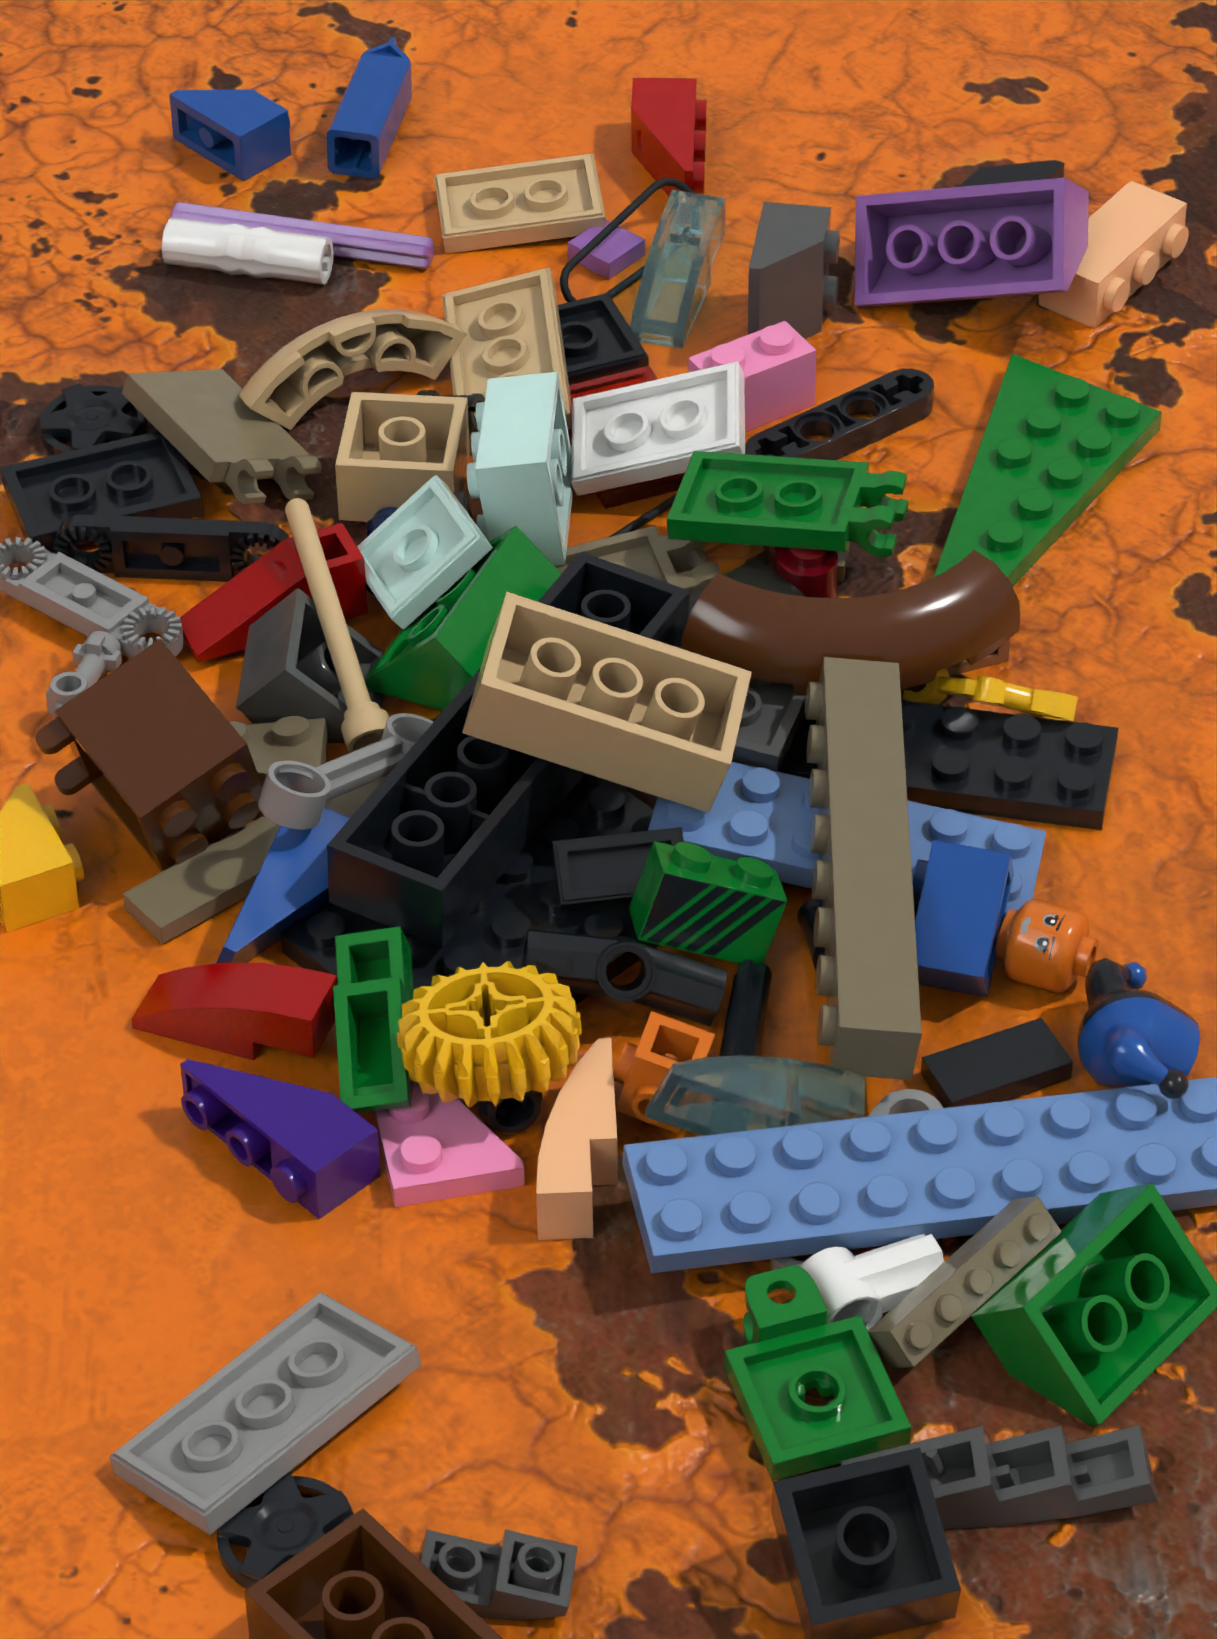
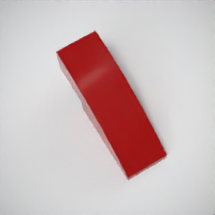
(241, 1008)

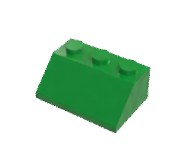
(449, 639)
(1100, 1304)

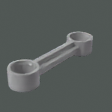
(298, 793)

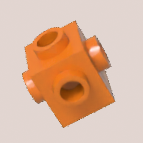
(646, 1065)

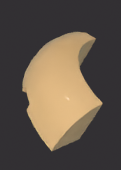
(322, 357)

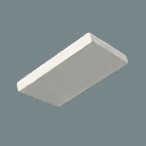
(655, 427)

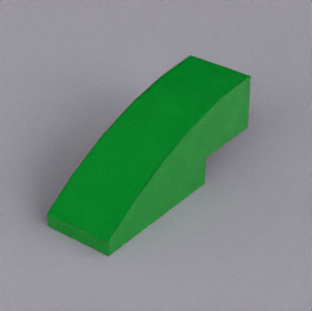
(368, 1002)

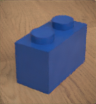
(960, 915)

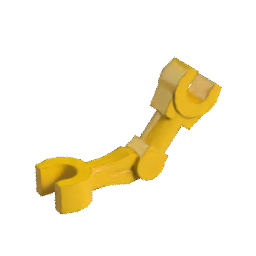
(997, 693)

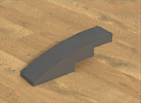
(1032, 1475)

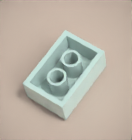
(523, 462)

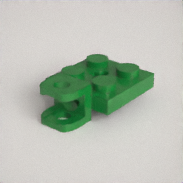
(796, 1351)

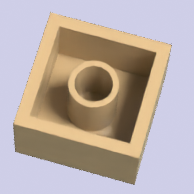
(397, 446)

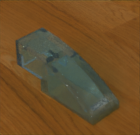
(678, 268)
(754, 1094)

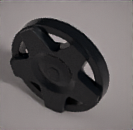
(89, 418)
(280, 1526)

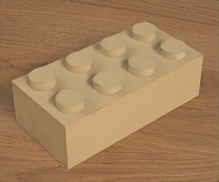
(608, 702)

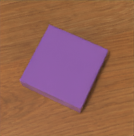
(612, 254)

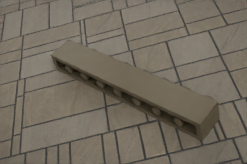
(863, 870)

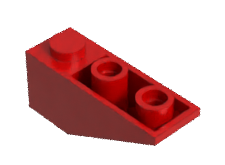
(669, 130)
(223, 618)

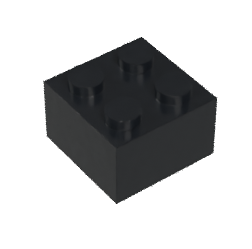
(865, 1548)

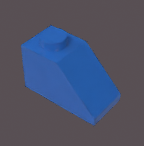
(232, 128)

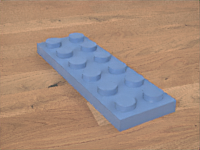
(770, 820)

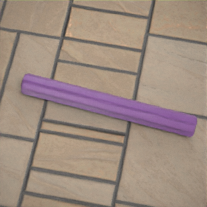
(347, 241)

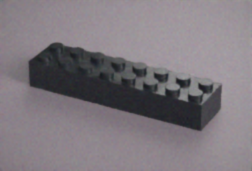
(465, 806)

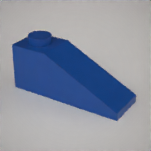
(285, 889)

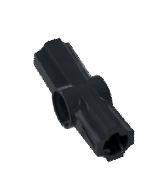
(664, 983)

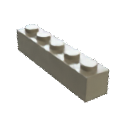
(964, 1282)

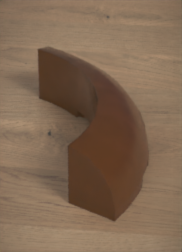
(920, 627)

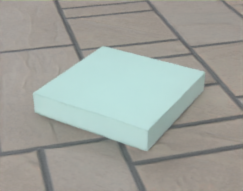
(421, 551)

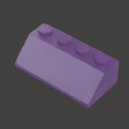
(969, 242)

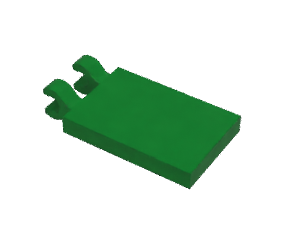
(786, 503)

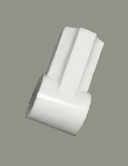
(872, 1280)

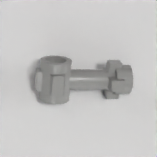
(94, 660)

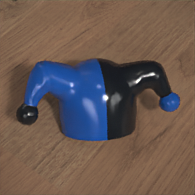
(1134, 1034)

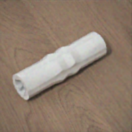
(247, 250)

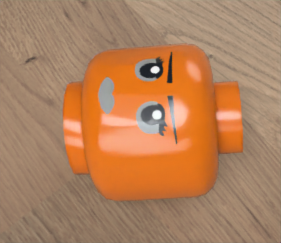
(1046, 945)

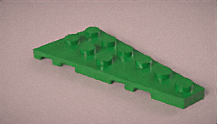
(1042, 464)

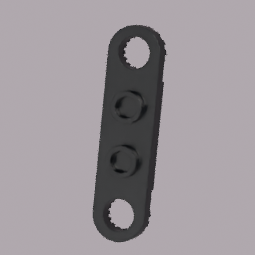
(166, 546)

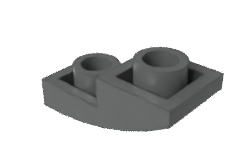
(508, 1581)

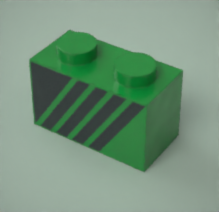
(707, 903)

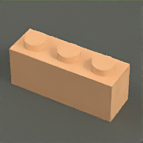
(1126, 247)

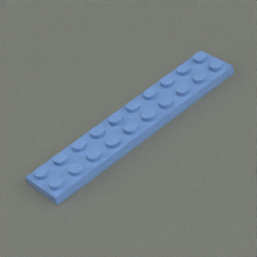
(914, 1173)

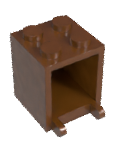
(157, 756)

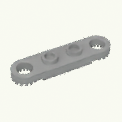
(85, 598)

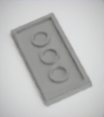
(265, 1412)

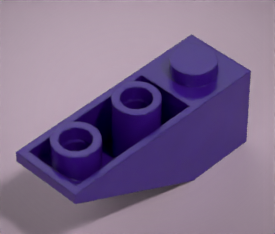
(292, 1134)

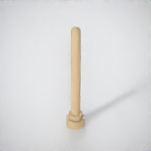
(363, 718)

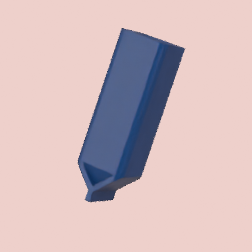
(370, 112)

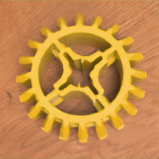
(489, 1033)

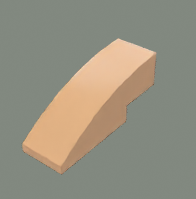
(578, 1147)

